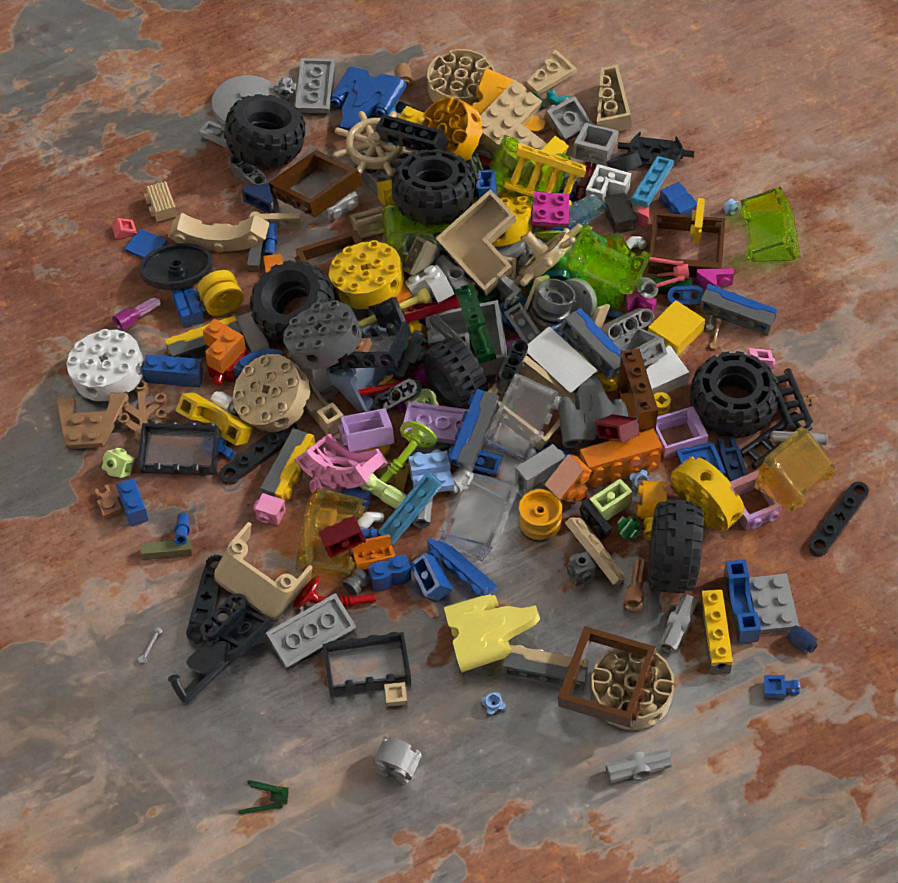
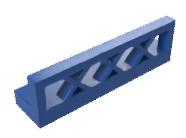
(461, 568)

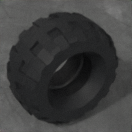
(264, 130)
(433, 187)
(280, 287)
(728, 414)
(675, 546)

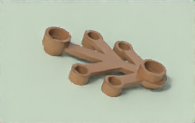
(143, 413)

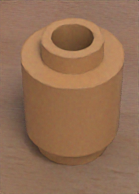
(403, 71)

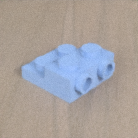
(436, 464)

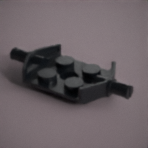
(666, 149)

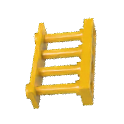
(541, 159)

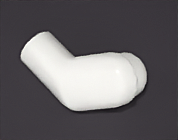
(636, 241)
(370, 517)

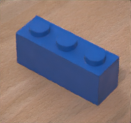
(173, 370)

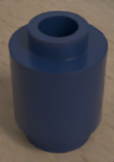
(802, 639)

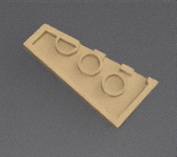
(594, 547)

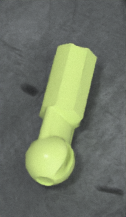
(385, 492)

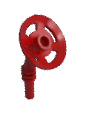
(309, 594)

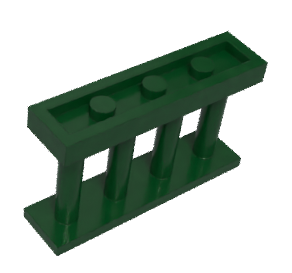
(475, 323)

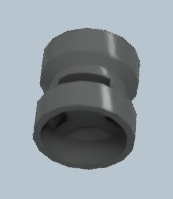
(356, 582)

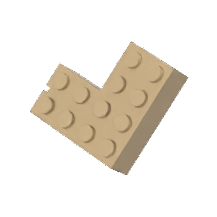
(509, 116)
(471, 240)

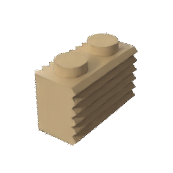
(161, 202)

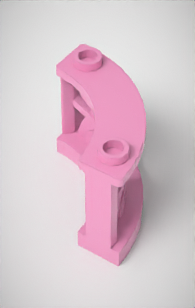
(356, 464)

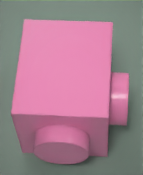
(269, 509)

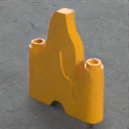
(491, 87)

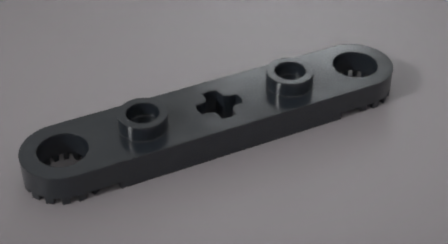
(249, 460)
(832, 529)
(202, 610)

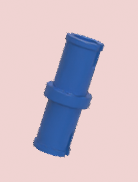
(271, 239)
(181, 529)

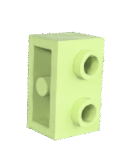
(613, 499)

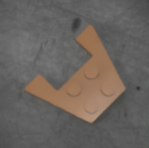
(89, 428)

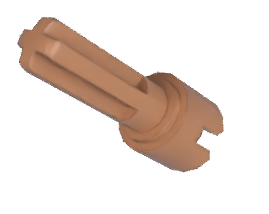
(634, 594)

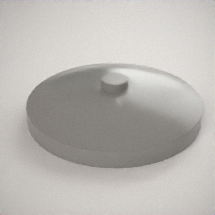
(236, 89)

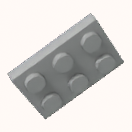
(773, 603)

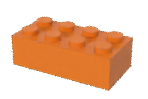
(618, 460)

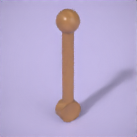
(713, 346)

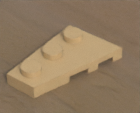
(553, 72)

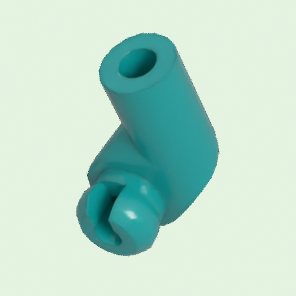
(551, 97)

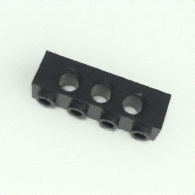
(410, 134)

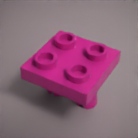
(550, 210)

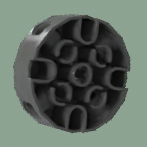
(322, 335)

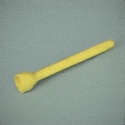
(422, 297)

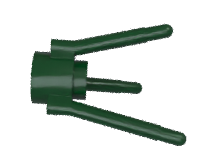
(278, 795)

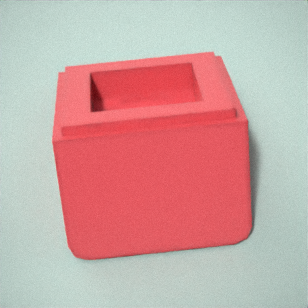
(643, 216)
(123, 228)

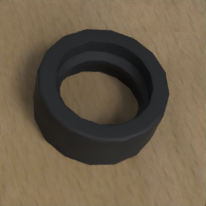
(625, 162)

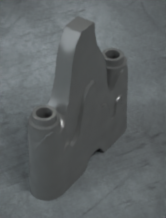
(590, 405)

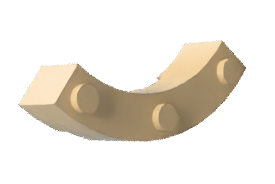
(219, 236)

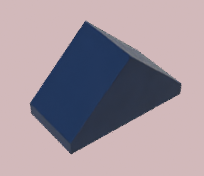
(259, 197)

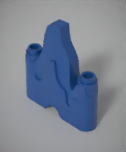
(367, 94)

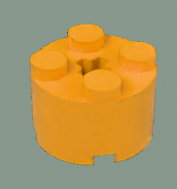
(650, 494)

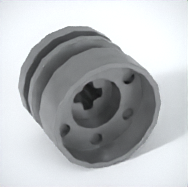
(552, 302)

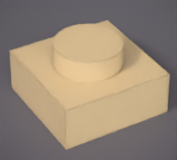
(395, 694)

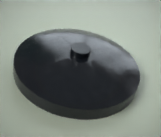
(176, 266)

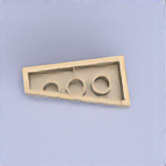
(613, 104)

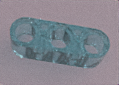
(585, 210)

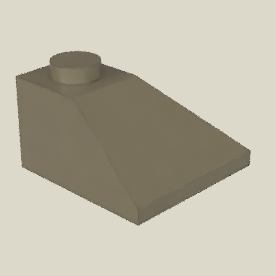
(420, 256)

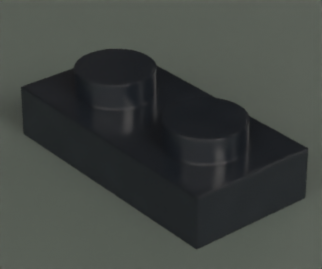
(595, 518)

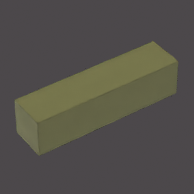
(165, 549)

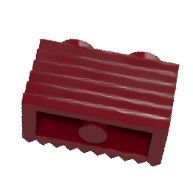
(617, 428)
(342, 536)

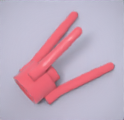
(680, 272)

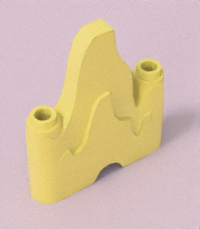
(485, 631)

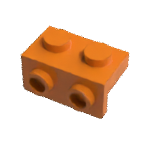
(373, 551)

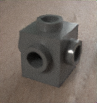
(581, 568)

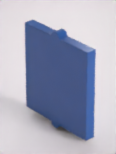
(144, 243)

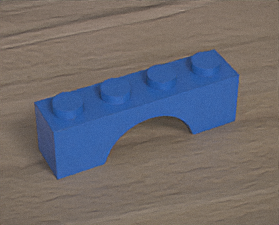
(744, 617)

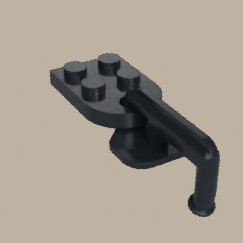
(213, 658)

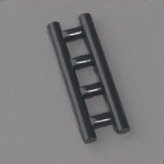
(799, 402)
(763, 439)

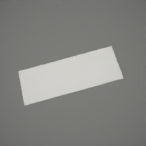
(560, 359)

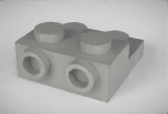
(567, 118)

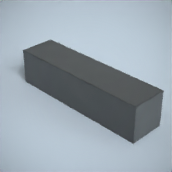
(254, 258)

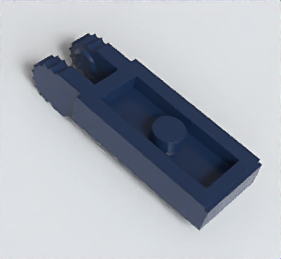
(732, 459)

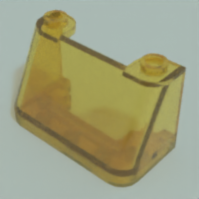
(794, 470)
(324, 510)

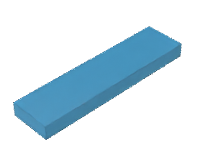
(652, 181)
(410, 507)

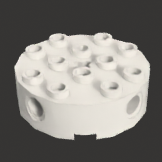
(105, 364)

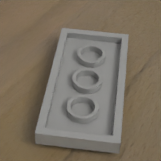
(315, 85)
(309, 630)

